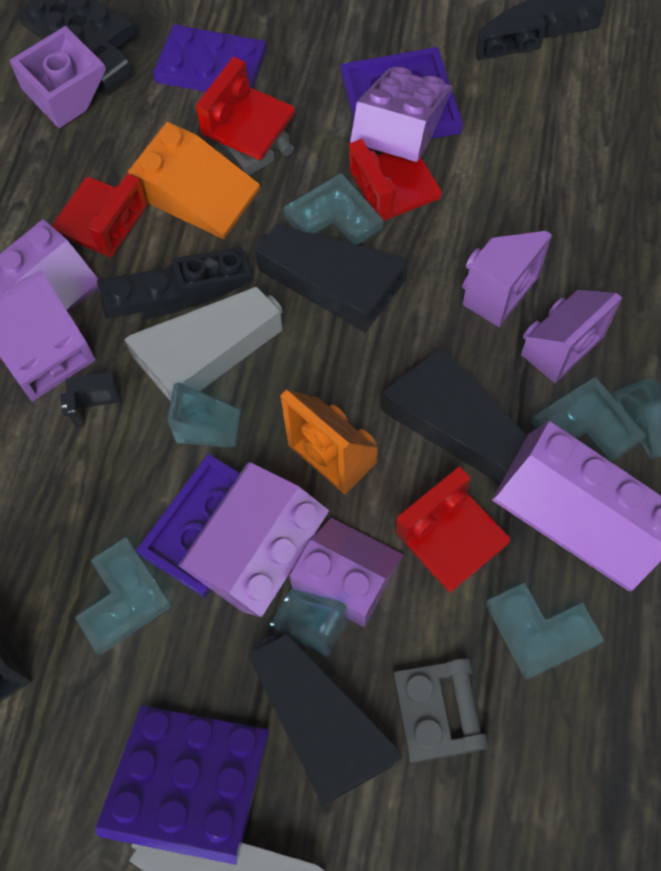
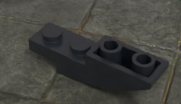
(529, 22)
(183, 285)

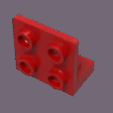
(240, 114)
(391, 182)
(102, 214)
(450, 531)

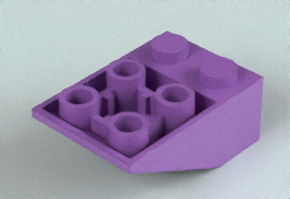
(400, 113)
(39, 337)

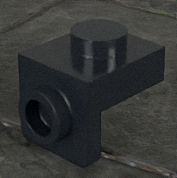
(87, 391)

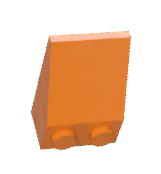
(193, 181)
(327, 439)

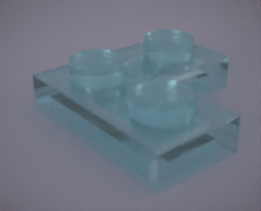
(337, 203)
(597, 413)
(132, 601)
(540, 642)

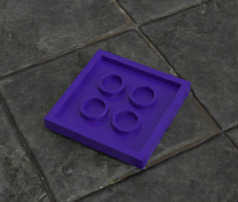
(362, 74)
(184, 785)

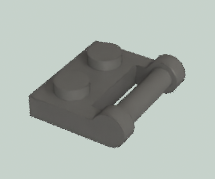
(425, 714)

